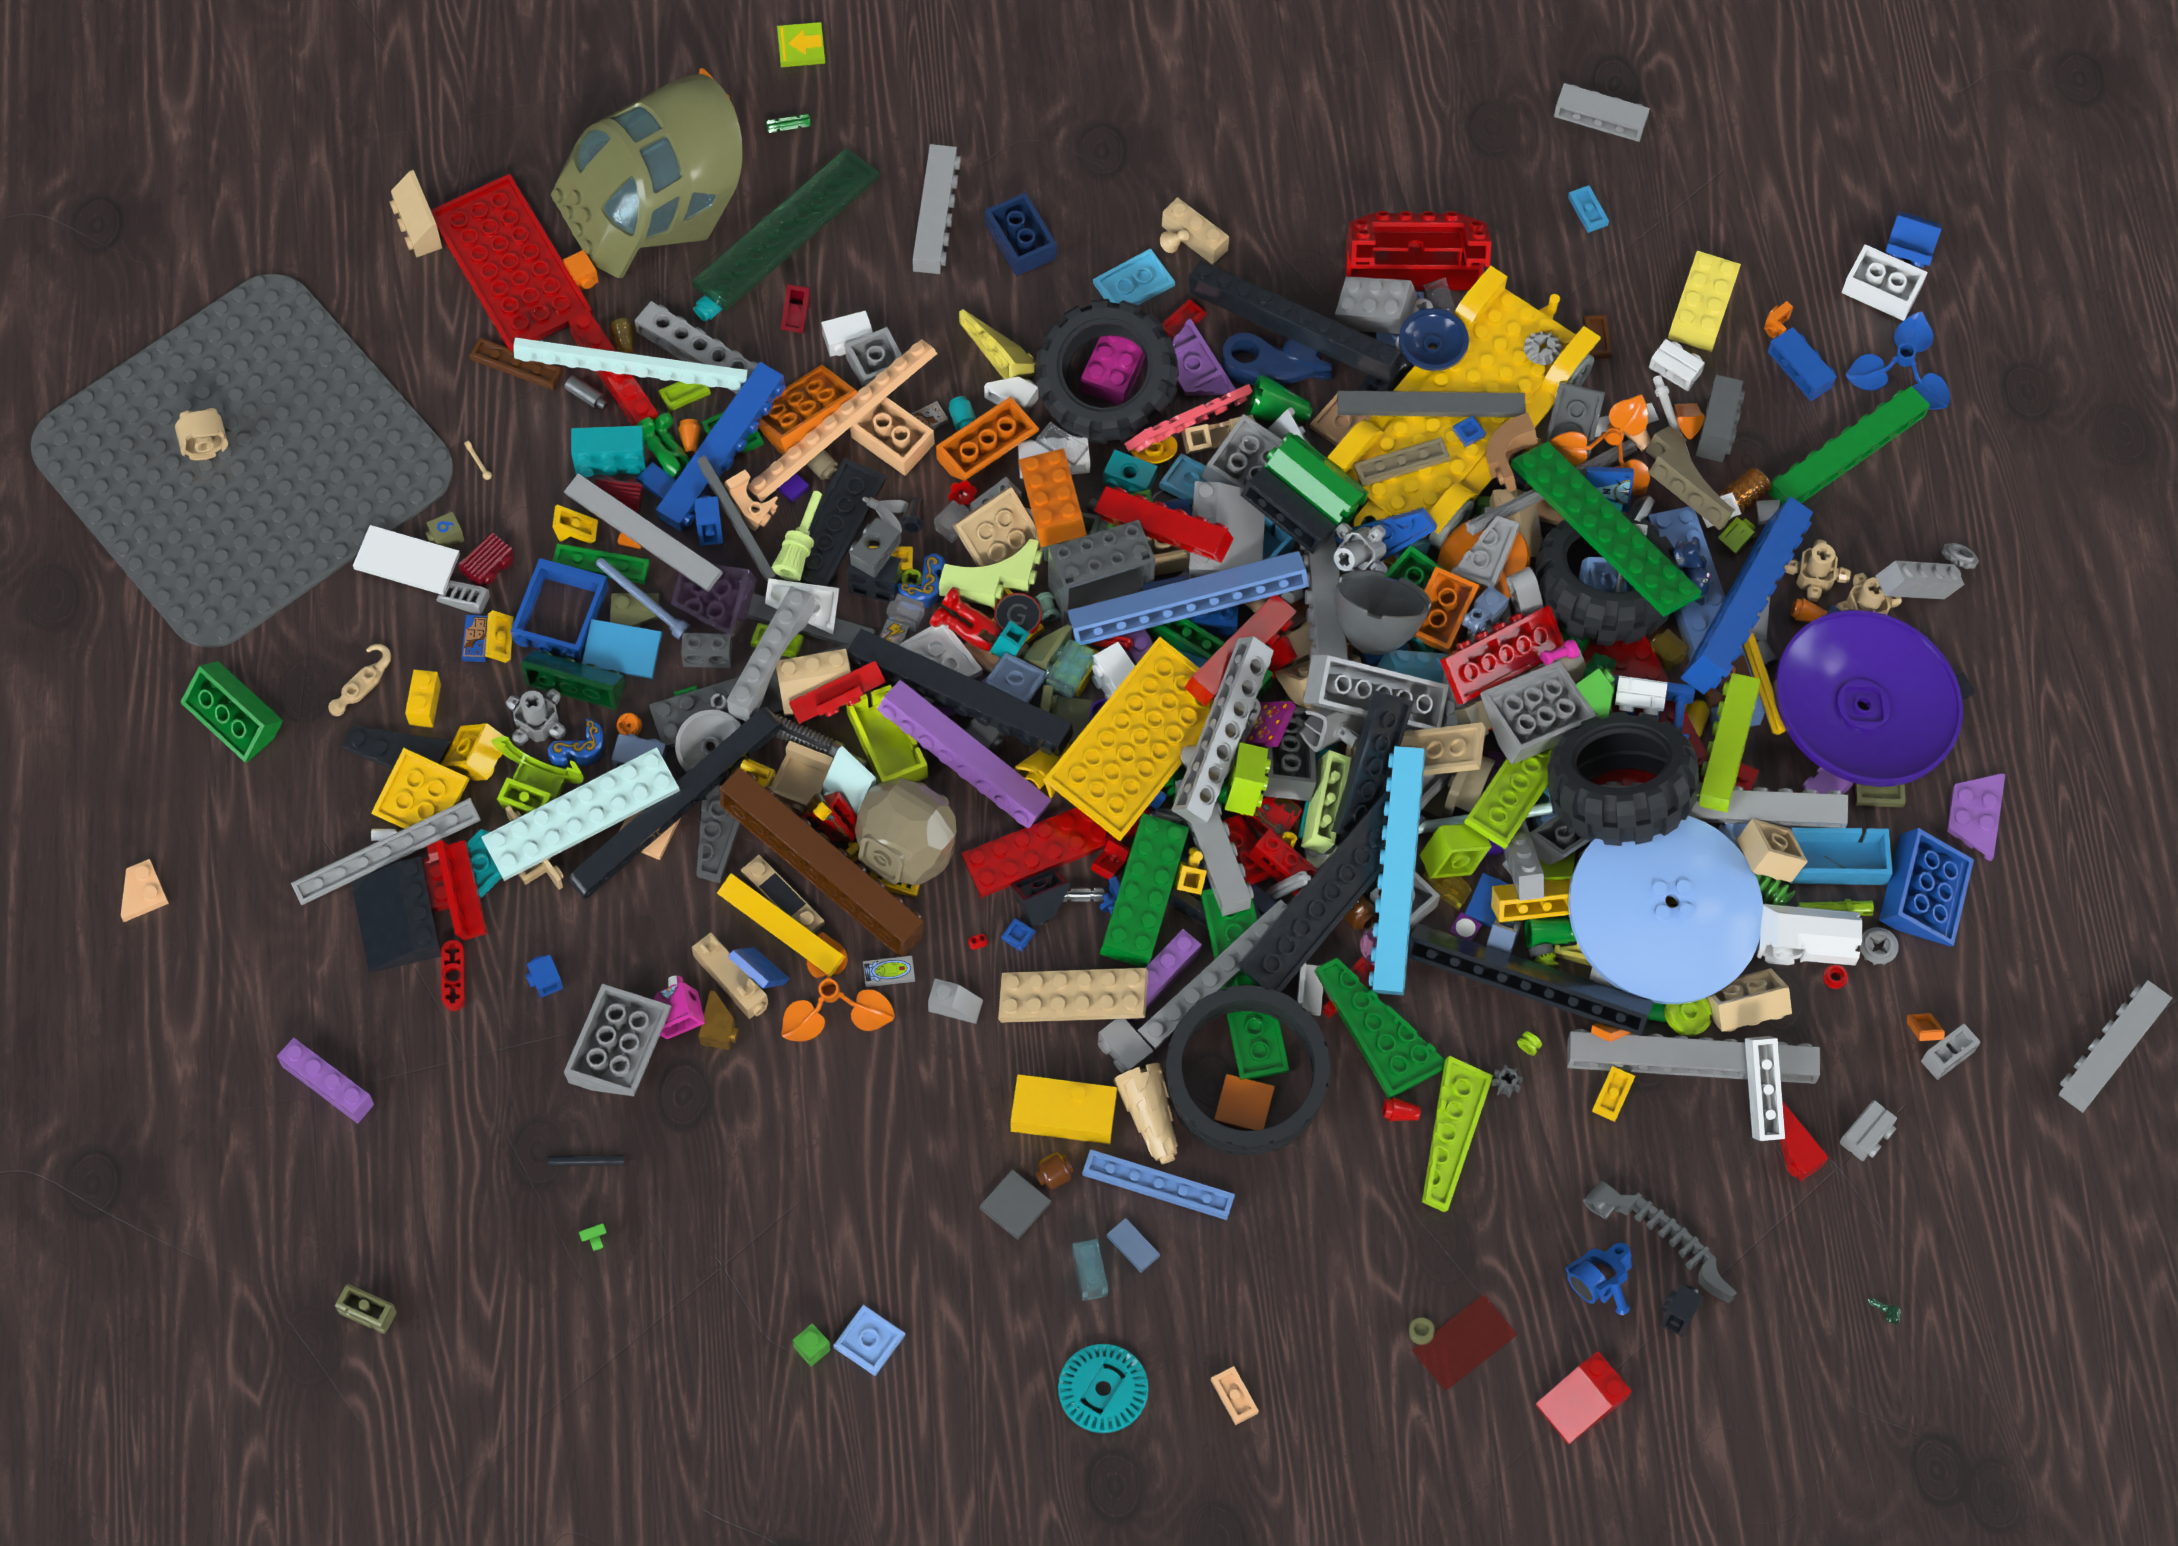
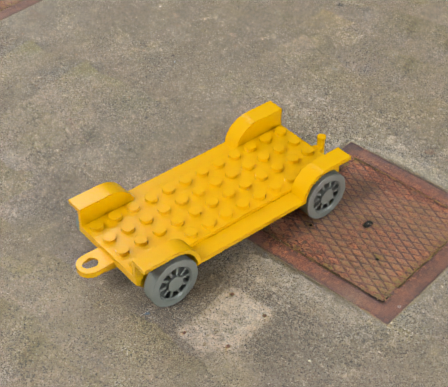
(1493, 364)

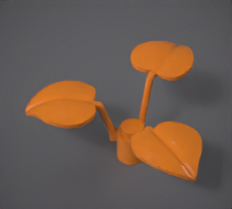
(1625, 416)
(804, 1022)

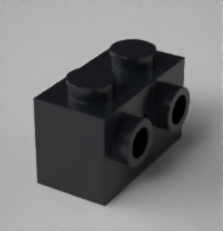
(1680, 1309)

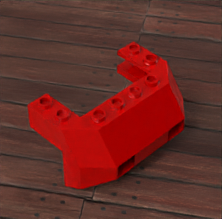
(1418, 248)

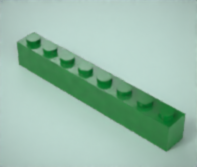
(1850, 447)

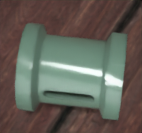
(1047, 607)

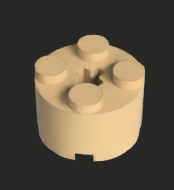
(201, 434)

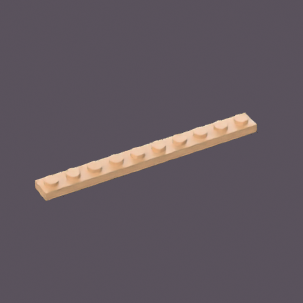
(841, 420)

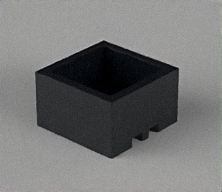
(882, 587)

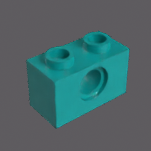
(1124, 464)

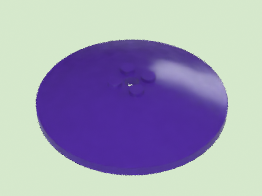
(1889, 668)

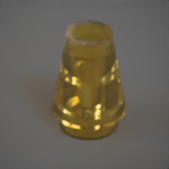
(622, 334)

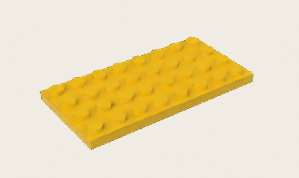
(1133, 742)

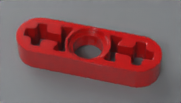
(459, 984)

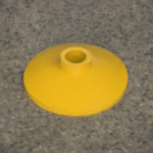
(1157, 452)

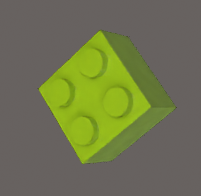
(1247, 779)
(1454, 851)

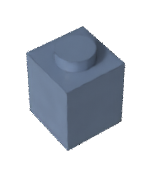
(1503, 935)

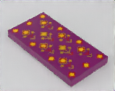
(1271, 724)

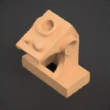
(753, 518)

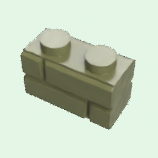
(365, 1308)

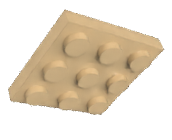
(996, 529)

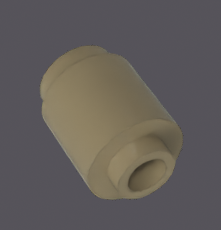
(823, 465)

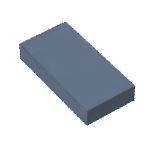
(1133, 1245)

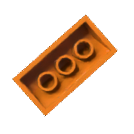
(985, 439)

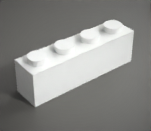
(1764, 1088)

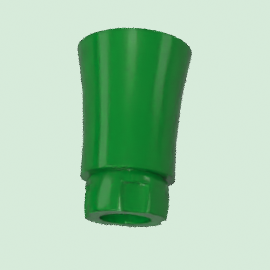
(1548, 931)

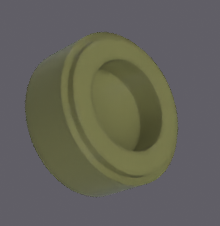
(1421, 1330)

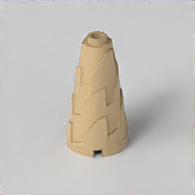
(1146, 1099)

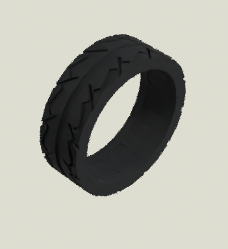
(1262, 1001)

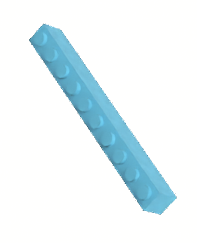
(1398, 871)

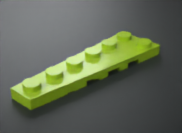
(1457, 1115)

